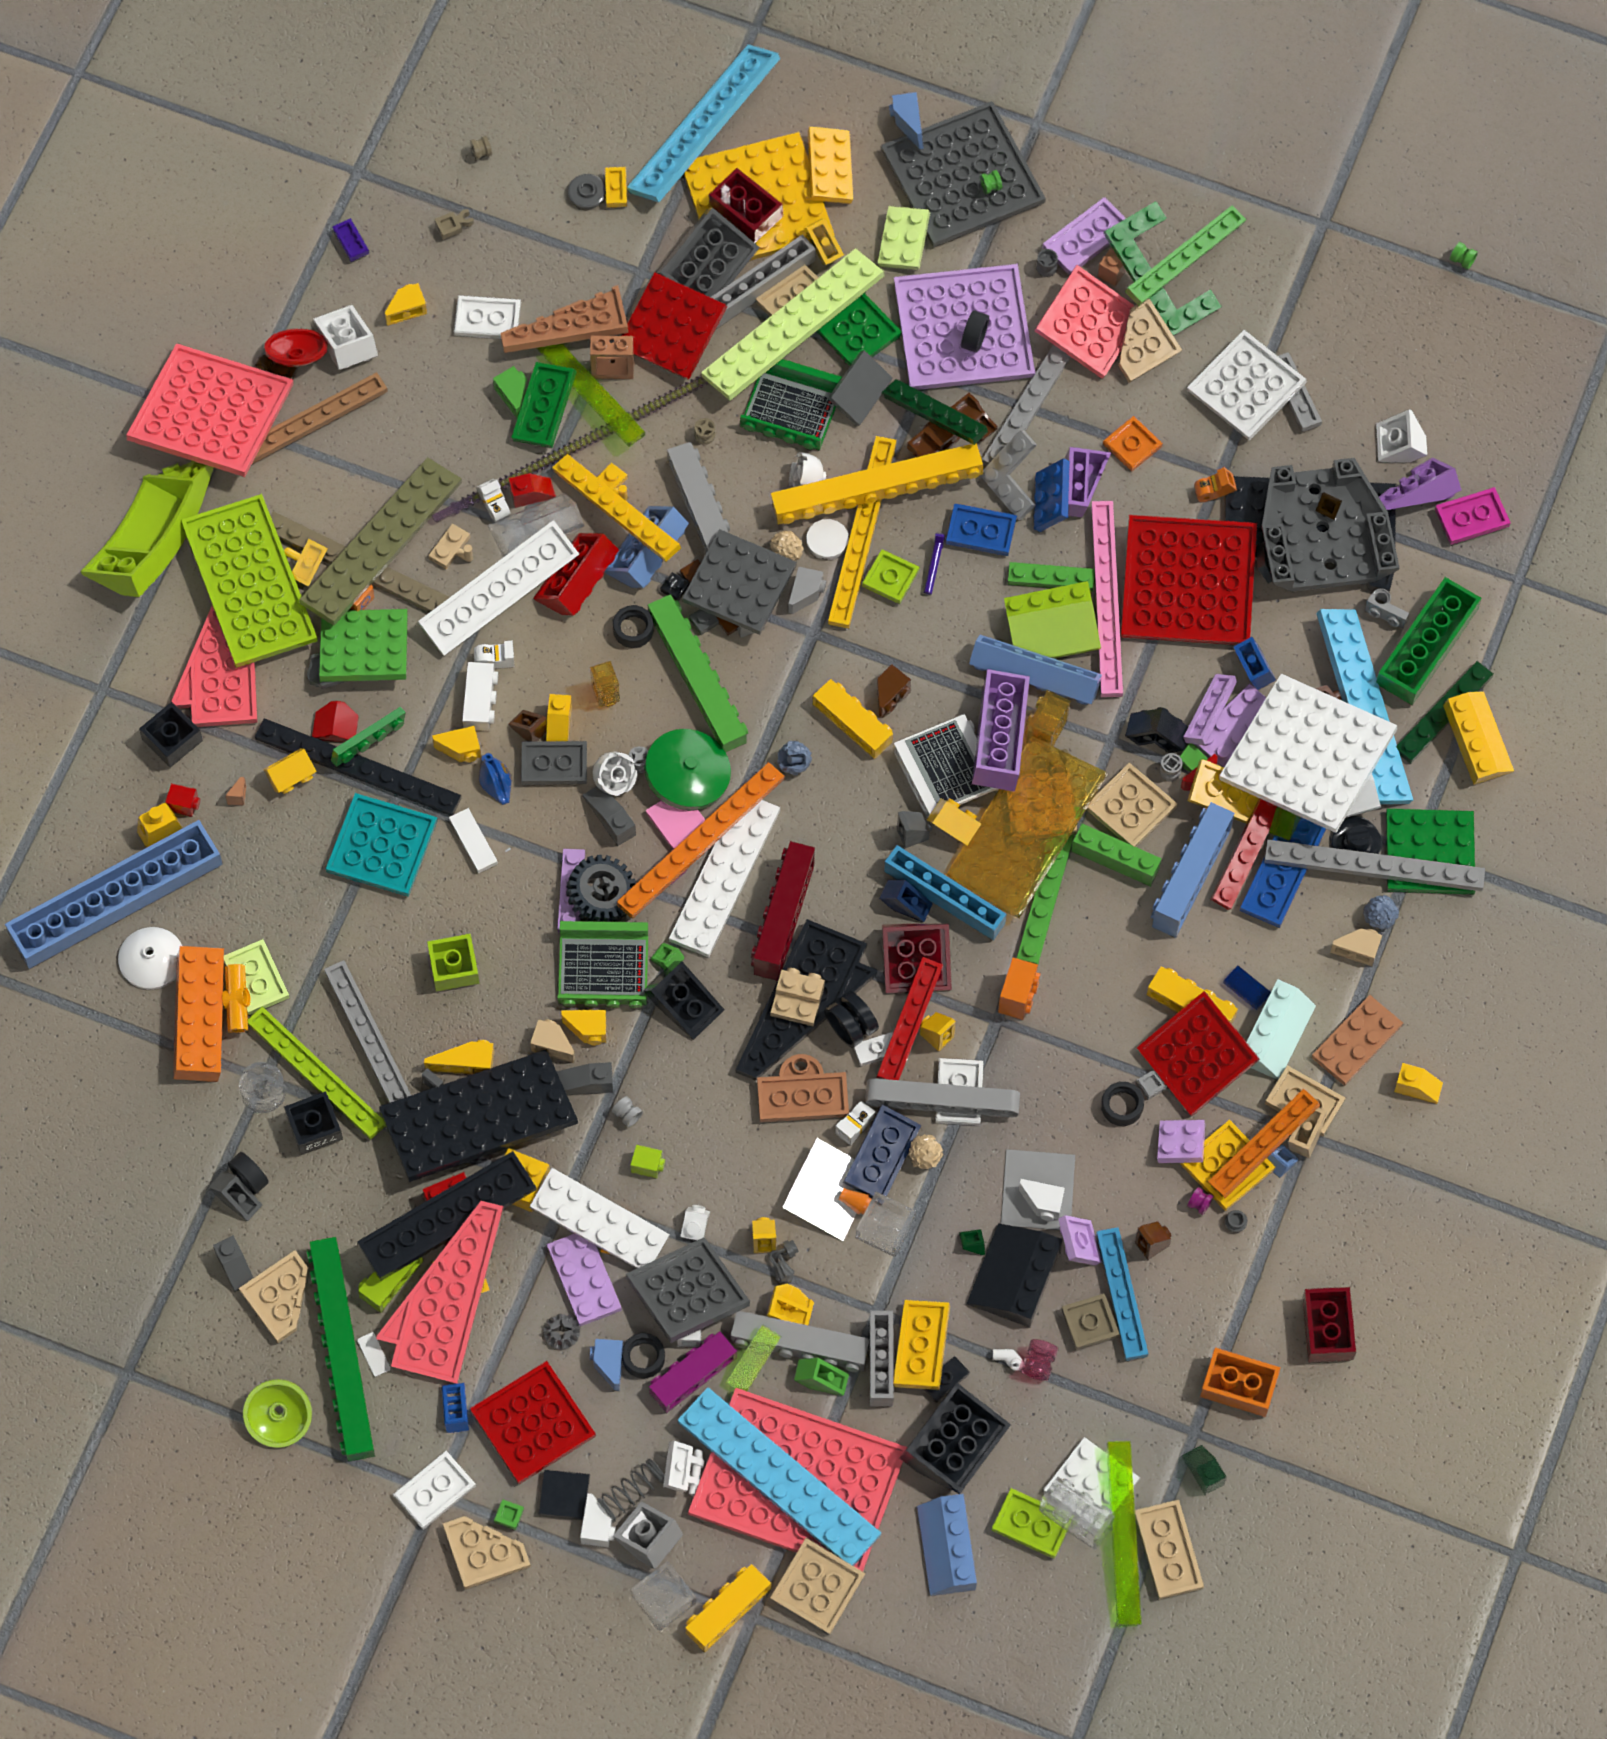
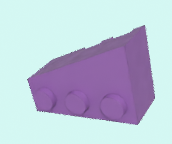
(1084, 475)

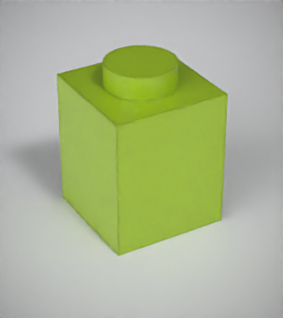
(647, 1161)

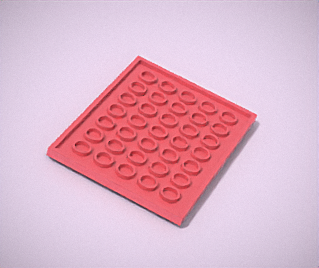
(845, 1460)

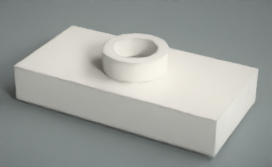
(872, 1049)

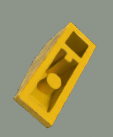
(463, 1059)

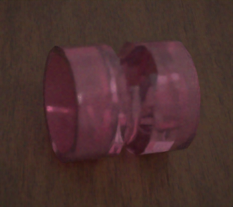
(1038, 1363)

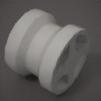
(638, 754)

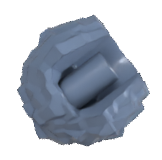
(794, 757)
(1381, 912)

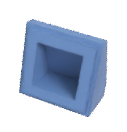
(1282, 1160)

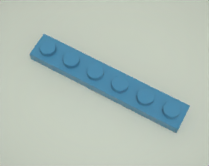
(1122, 1294)

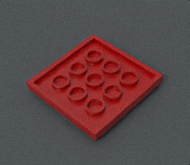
(673, 325)
(1198, 1053)
(532, 1422)

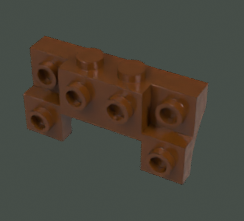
(935, 439)

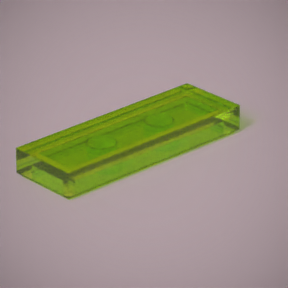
(753, 1358)

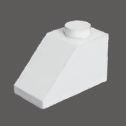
(1042, 1198)
(597, 1524)

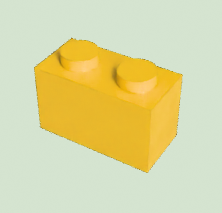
(823, 241)
(290, 771)
(954, 821)

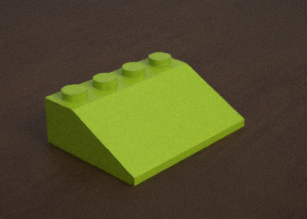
(1054, 621)

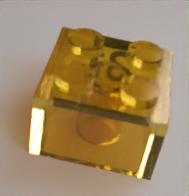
(1048, 719)

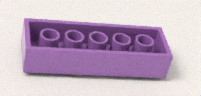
(1000, 730)

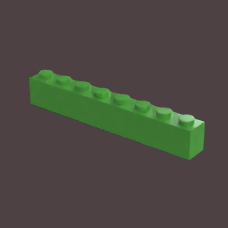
(697, 674)

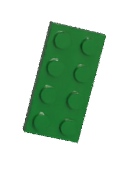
(544, 405)

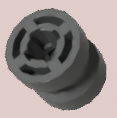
(1047, 262)

